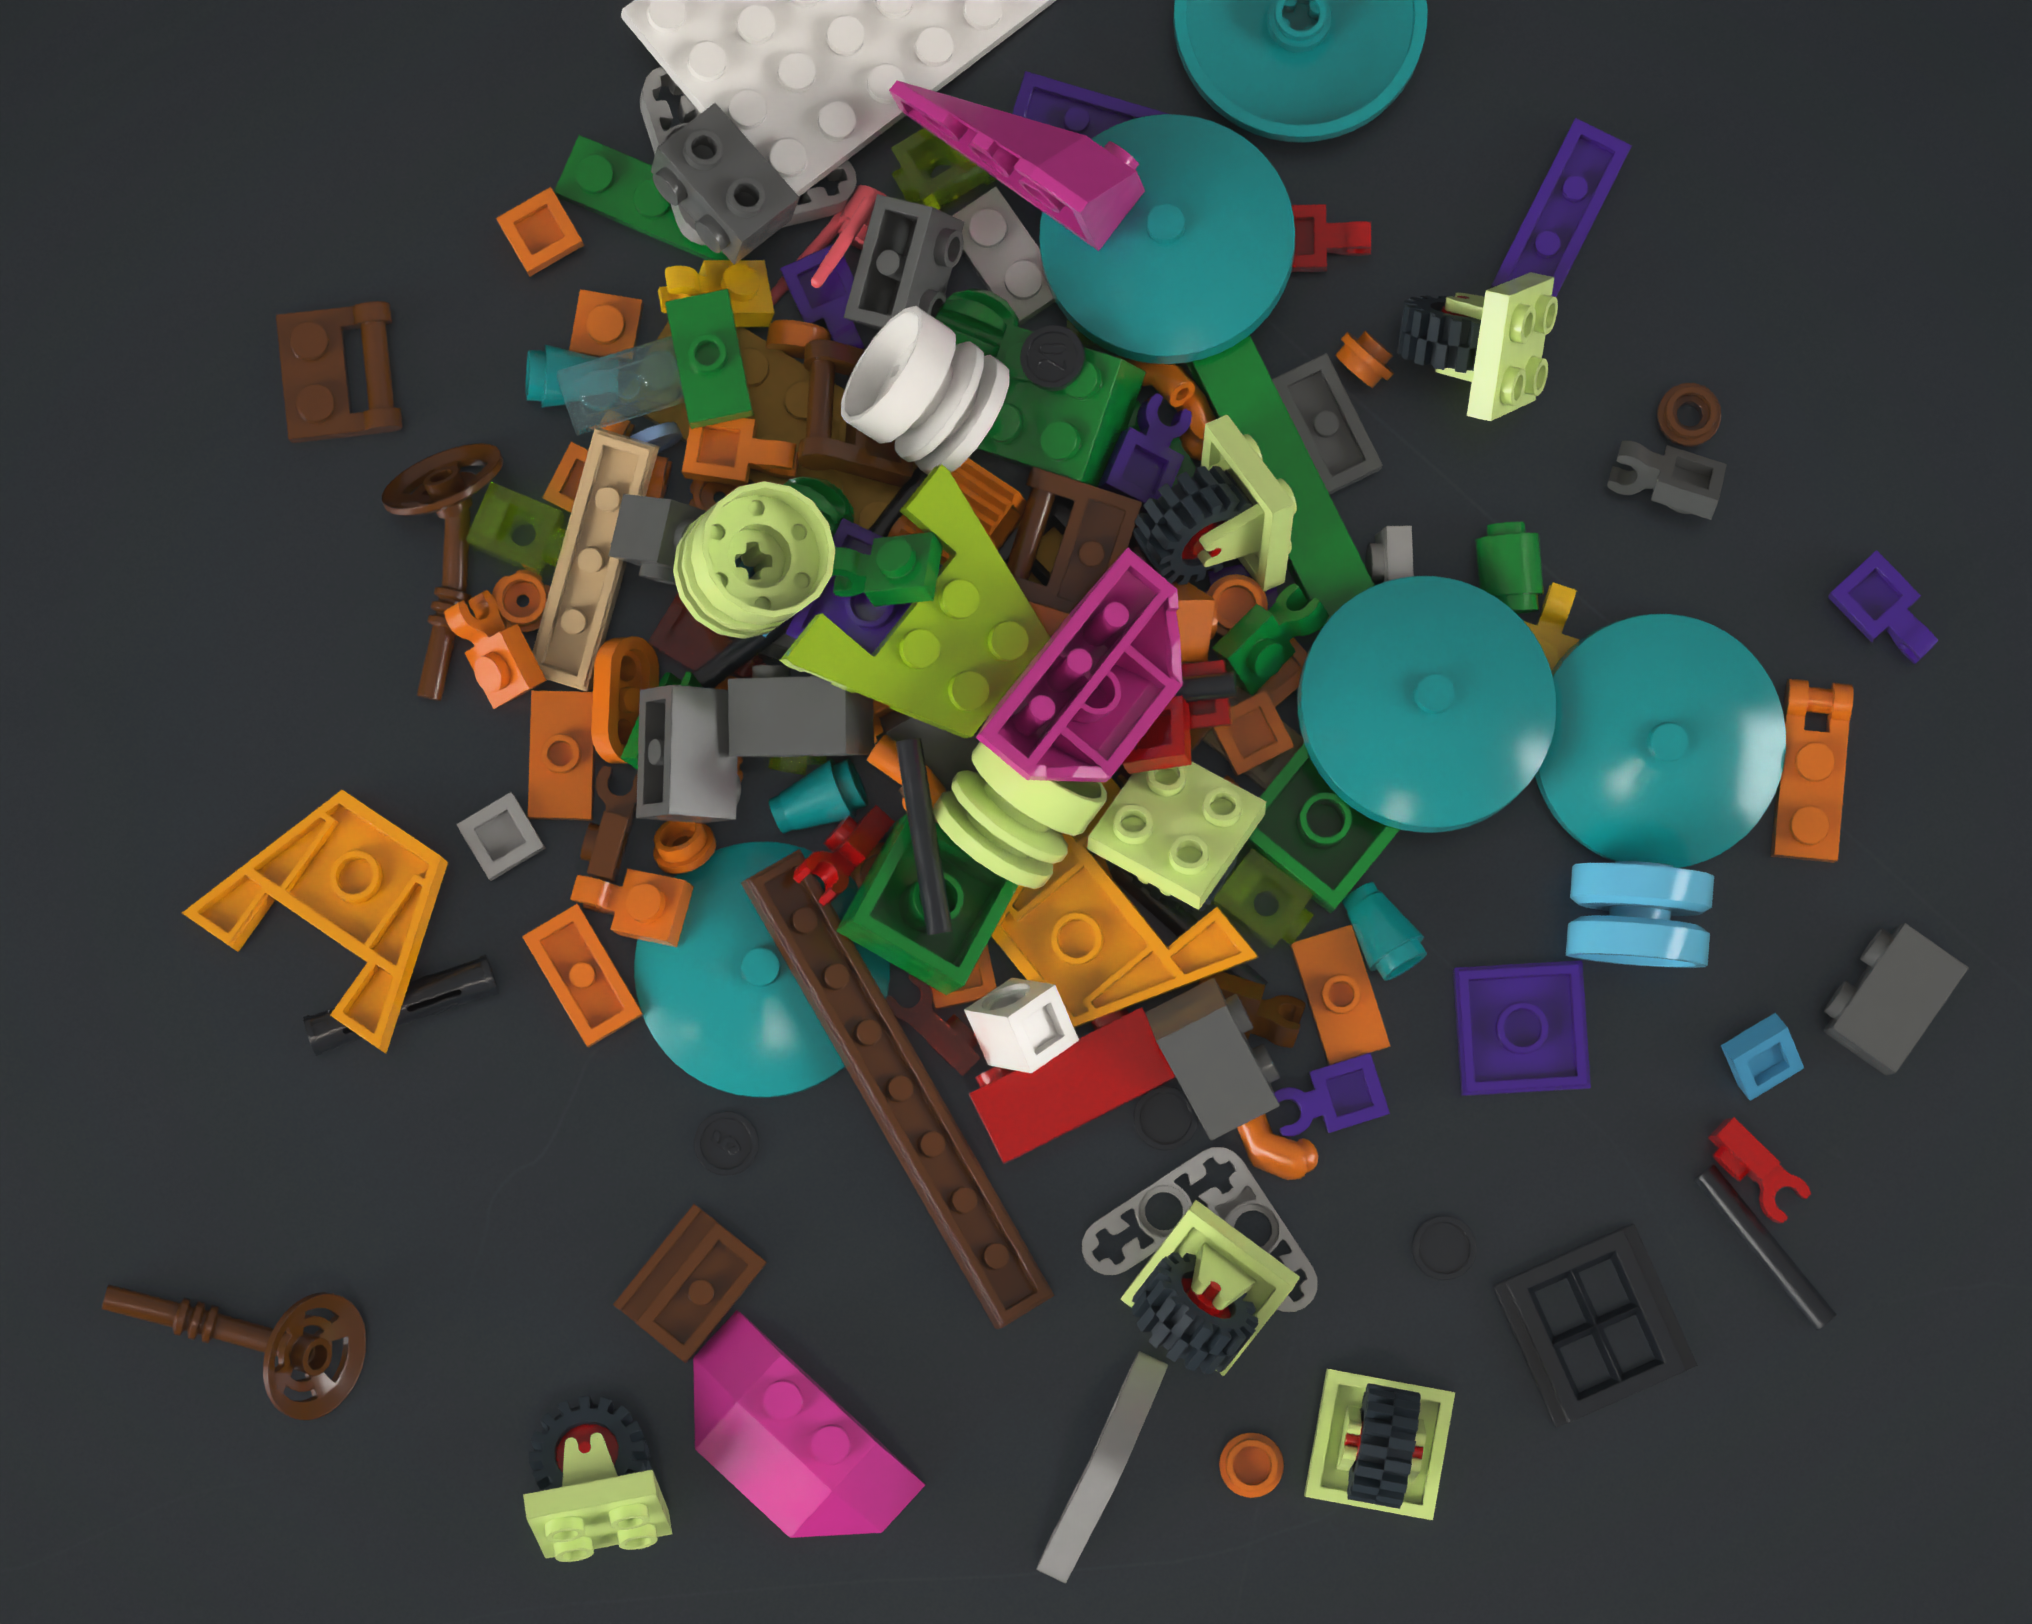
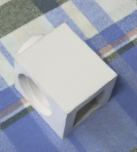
(1021, 1025)

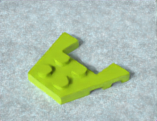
(946, 655)

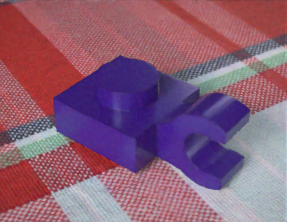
(823, 303)
(1878, 600)

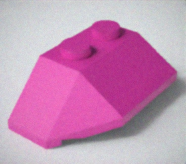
(1093, 681)
(791, 1441)

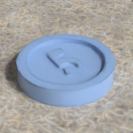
(662, 435)

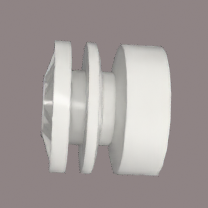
(925, 391)

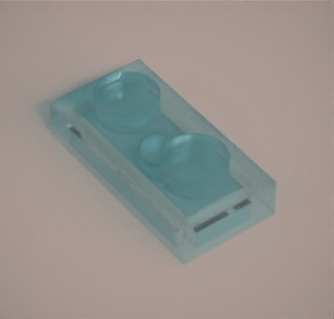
(621, 385)

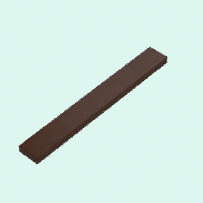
(898, 1092)

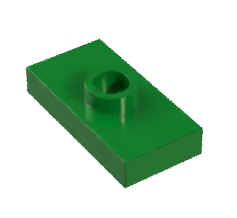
(709, 358)

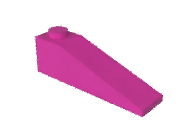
(1050, 167)

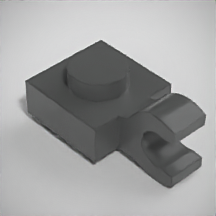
(1677, 477)

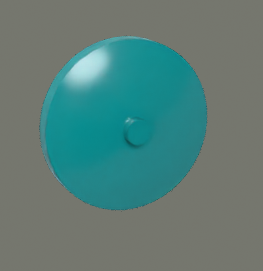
(1300, 64)
(1192, 257)
(1426, 704)
(1662, 741)
(725, 993)

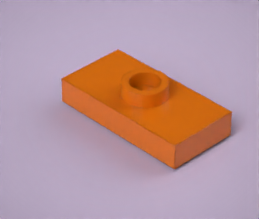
(561, 756)
(1340, 995)

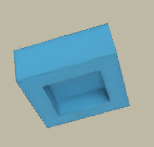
(1762, 1056)

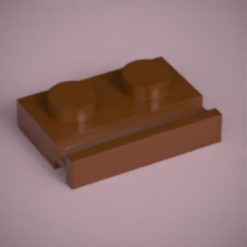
(690, 1283)

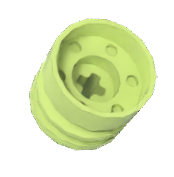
(775, 534)
(1015, 821)

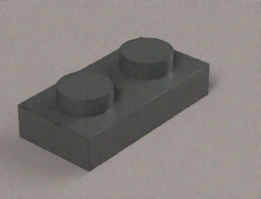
(1328, 423)

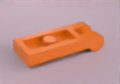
(1813, 773)

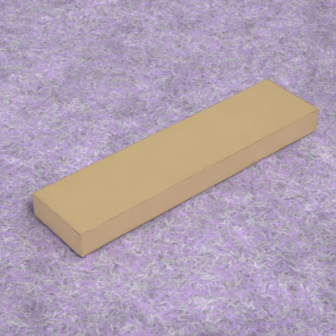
(585, 575)

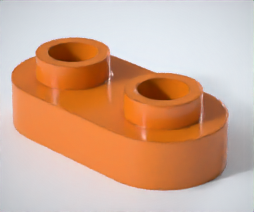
(620, 672)

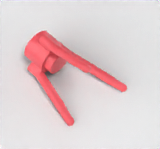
(850, 225)

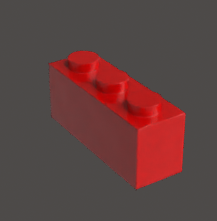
(1072, 1088)

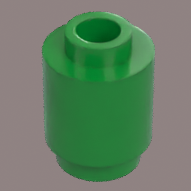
(1511, 566)

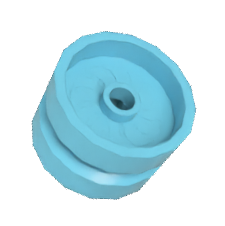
(1640, 908)

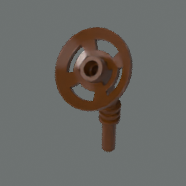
(449, 495)
(294, 1348)

